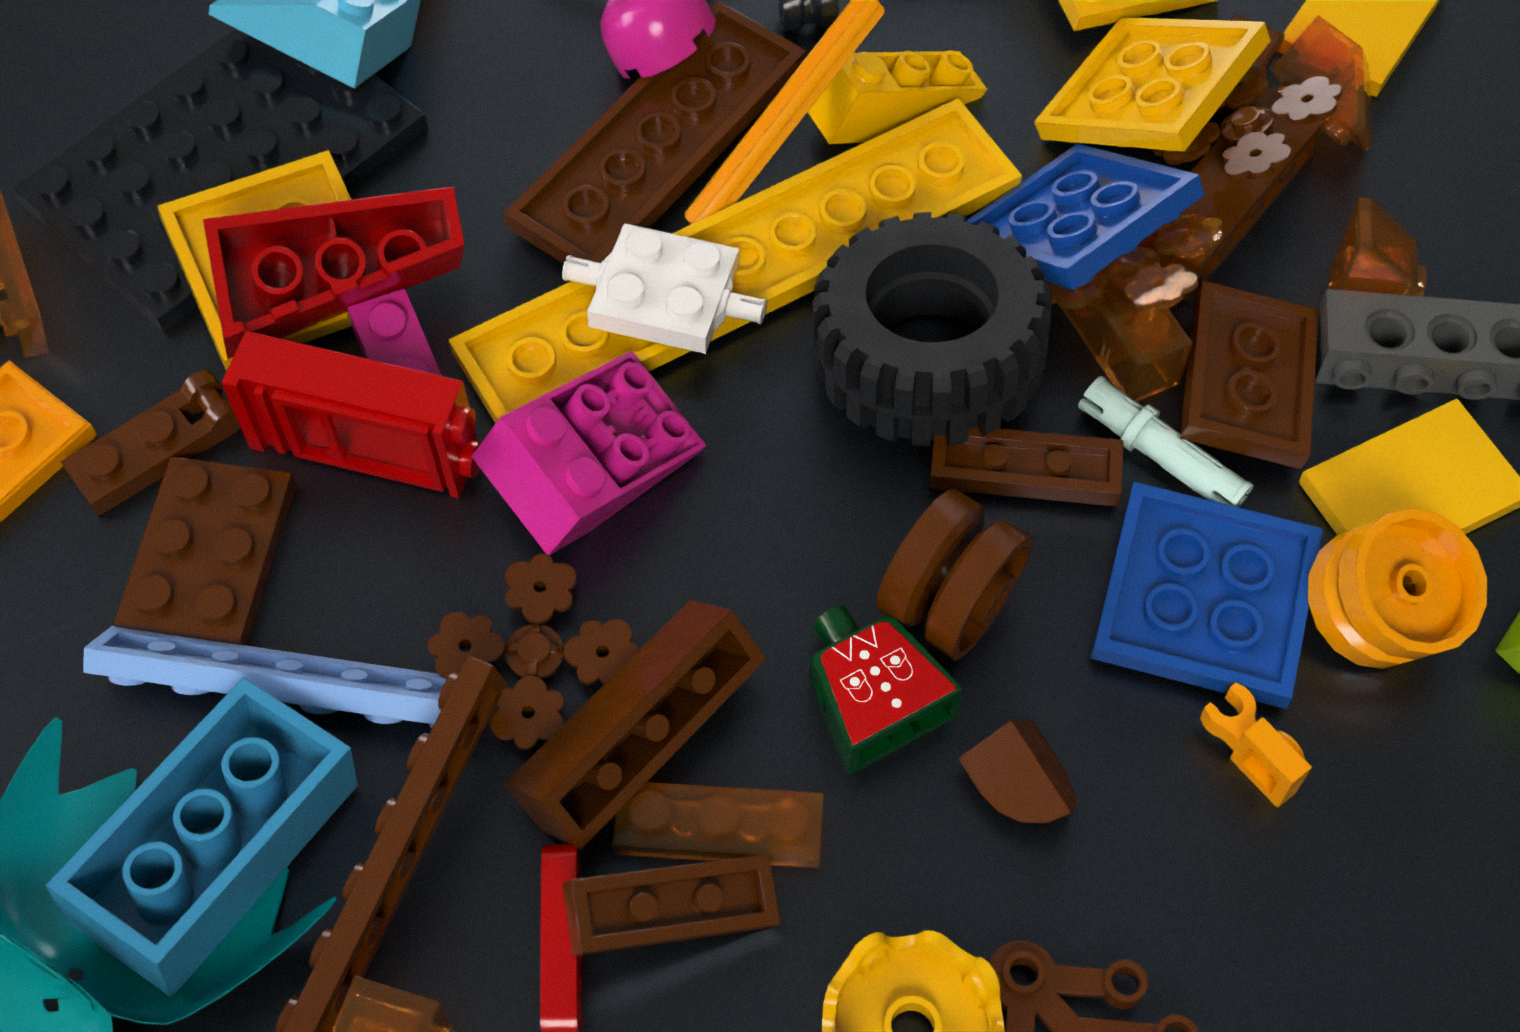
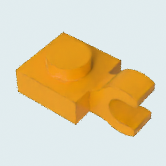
(1259, 751)

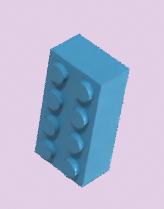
(204, 836)

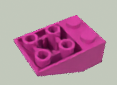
(586, 450)

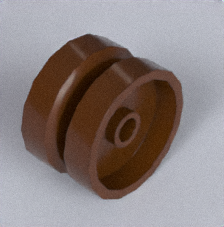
(954, 573)

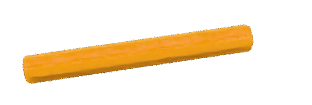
(787, 109)

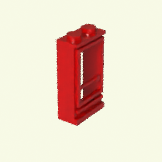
(353, 412)

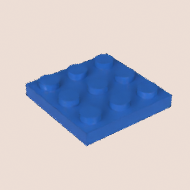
(1089, 210)
(1208, 594)

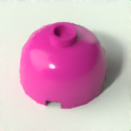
(653, 33)

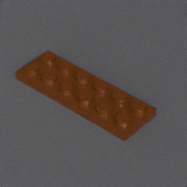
(655, 140)

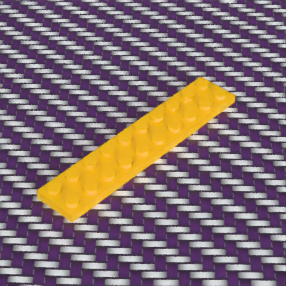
(783, 240)

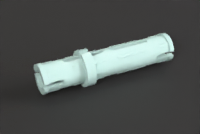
(1153, 437)

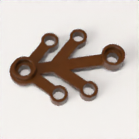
(1055, 980)

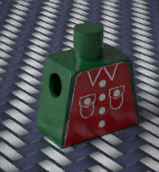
(877, 687)

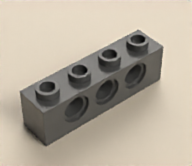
(1418, 344)

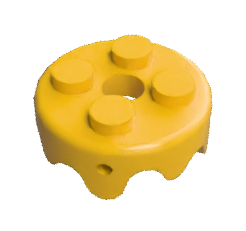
(917, 975)

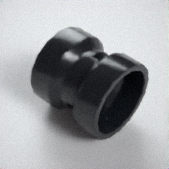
(798, 12)

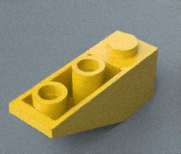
(889, 89)

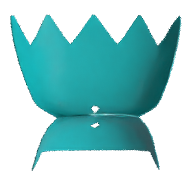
(39, 948)

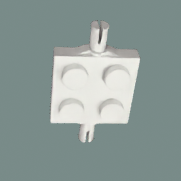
(664, 288)

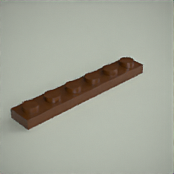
(403, 836)

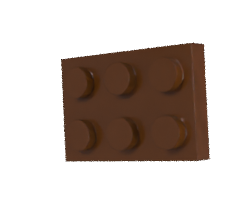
(1251, 375)
(207, 551)

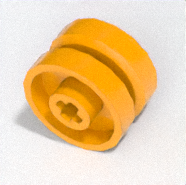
(1397, 589)

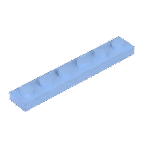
(311, 681)

